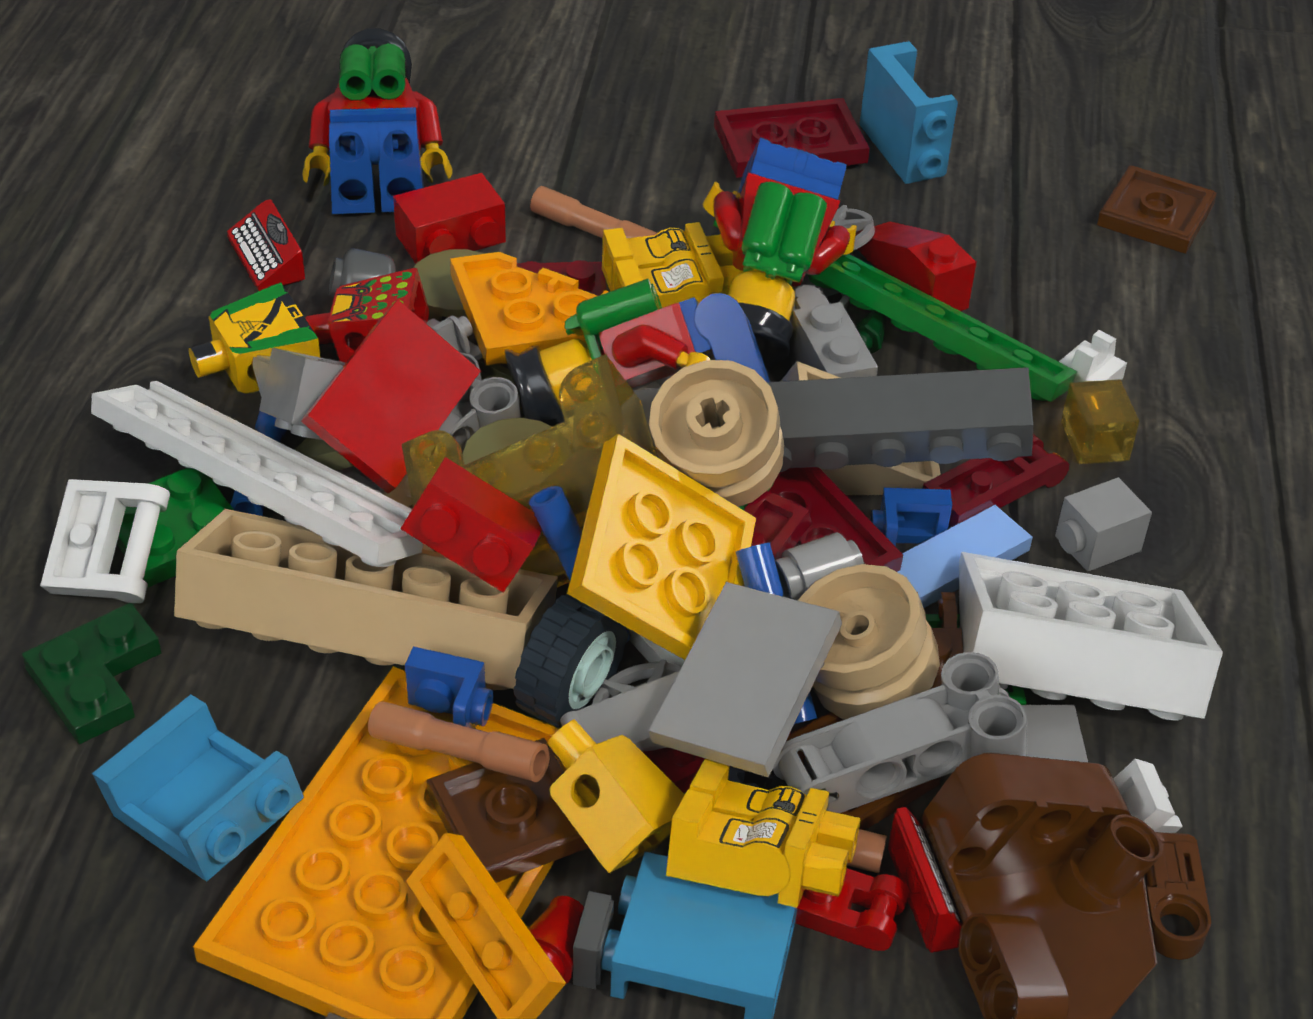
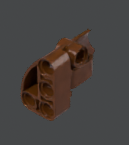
(1045, 885)

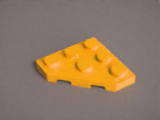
(514, 305)

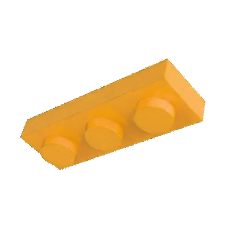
(484, 931)

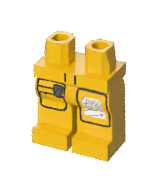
(673, 260)
(759, 838)

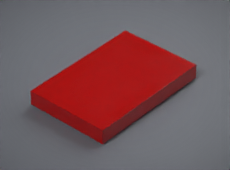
(390, 392)

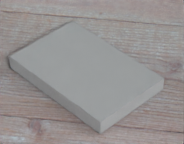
(746, 678)

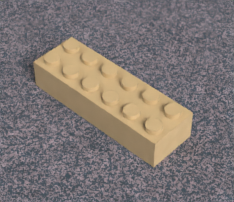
(299, 589)

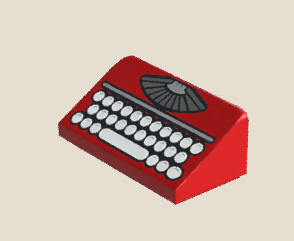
(267, 247)
(928, 890)

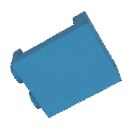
(901, 119)
(196, 789)
(699, 940)

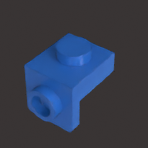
(912, 514)

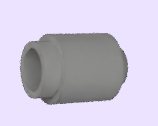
(813, 561)

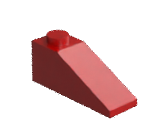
(924, 261)

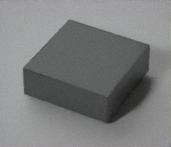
(591, 939)

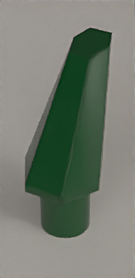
(872, 330)

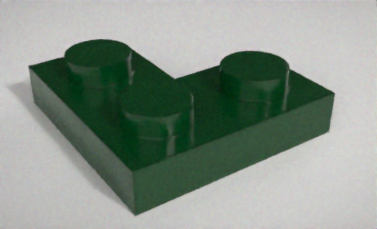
(80, 670)

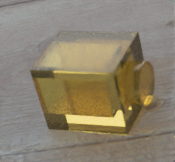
(1099, 421)

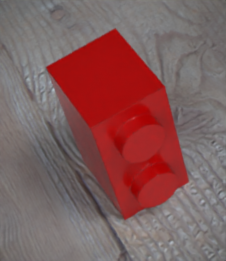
(450, 216)
(473, 525)

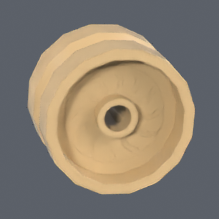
(719, 428)
(883, 641)

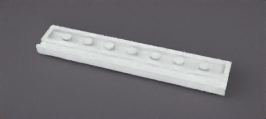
(262, 470)

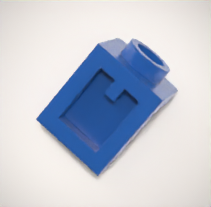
(449, 685)

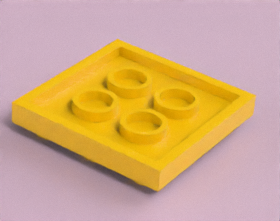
(656, 547)

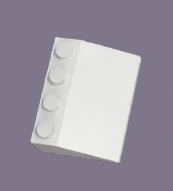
(1088, 636)

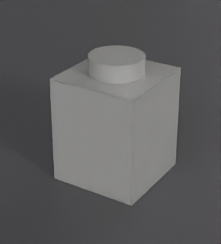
(1102, 524)

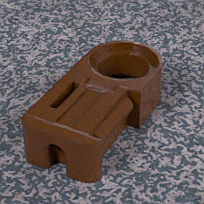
(1178, 888)

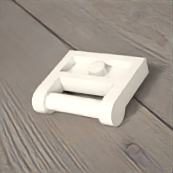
(89, 534)

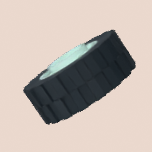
(567, 660)

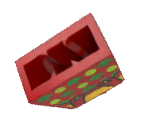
(362, 304)

